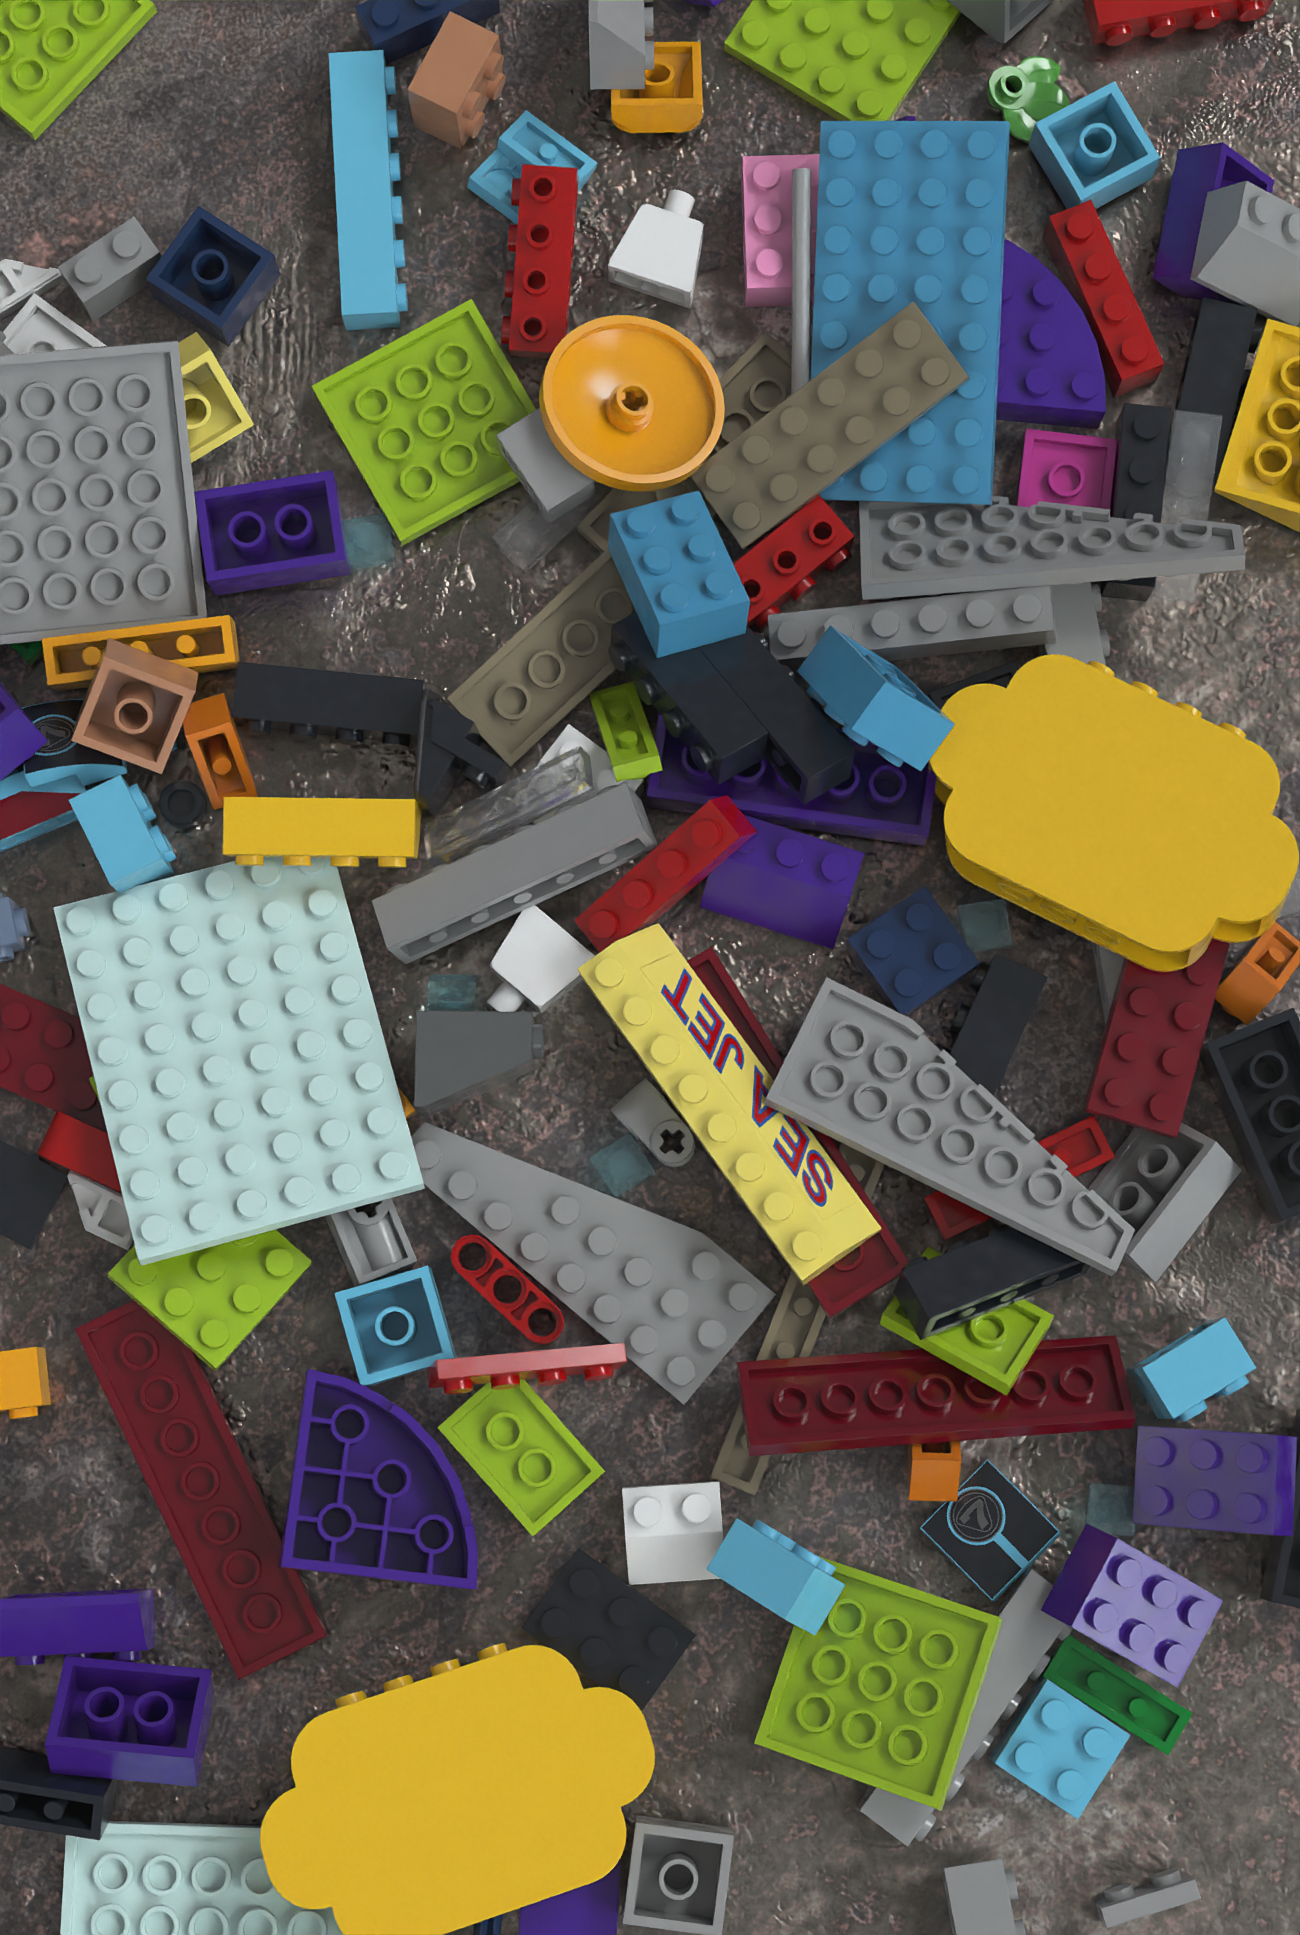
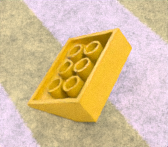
(1264, 446)

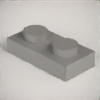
(1165, 1892)

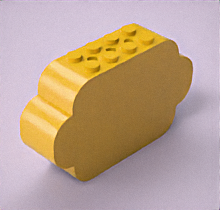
(1113, 812)
(457, 1795)

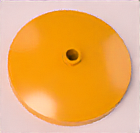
(631, 403)

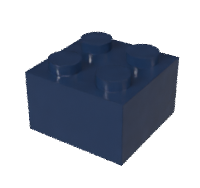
(213, 276)
(911, 953)

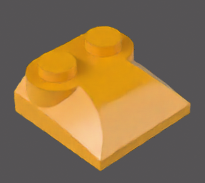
(670, 96)

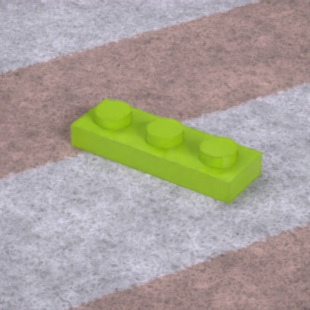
(625, 732)

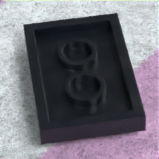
(608, 1629)

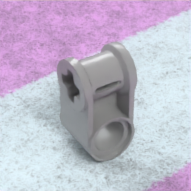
(650, 1119)

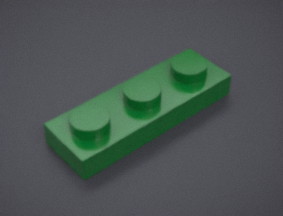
(1117, 1694)

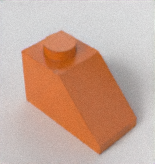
(218, 750)
(1259, 974)
(933, 1471)

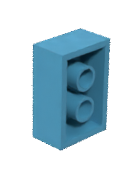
(678, 574)
(874, 700)

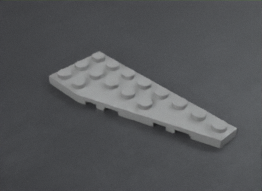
(1005, 546)
(901, 1100)
(613, 1264)

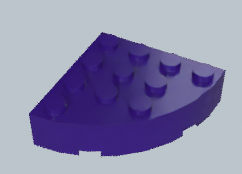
(1046, 350)
(373, 1493)

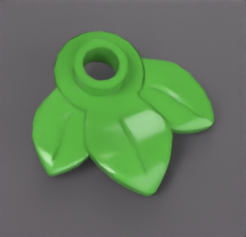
(1034, 96)

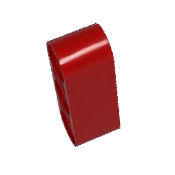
(80, 1149)
(495, 1269)

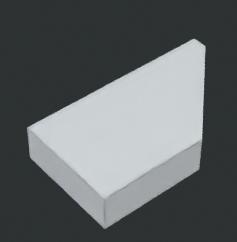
(21, 281)
(102, 1210)

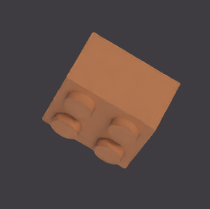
(457, 81)
(135, 706)

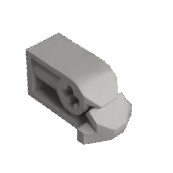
(372, 1245)

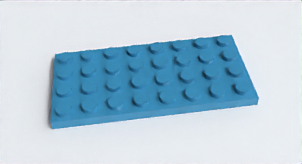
(923, 221)

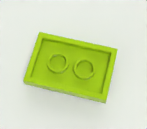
(988, 1347)
(521, 1452)

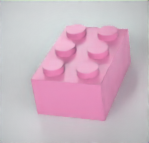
(768, 226)

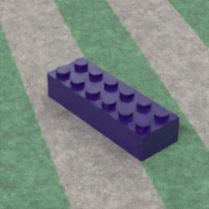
(872, 804)

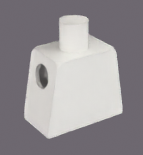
(660, 251)
(536, 963)

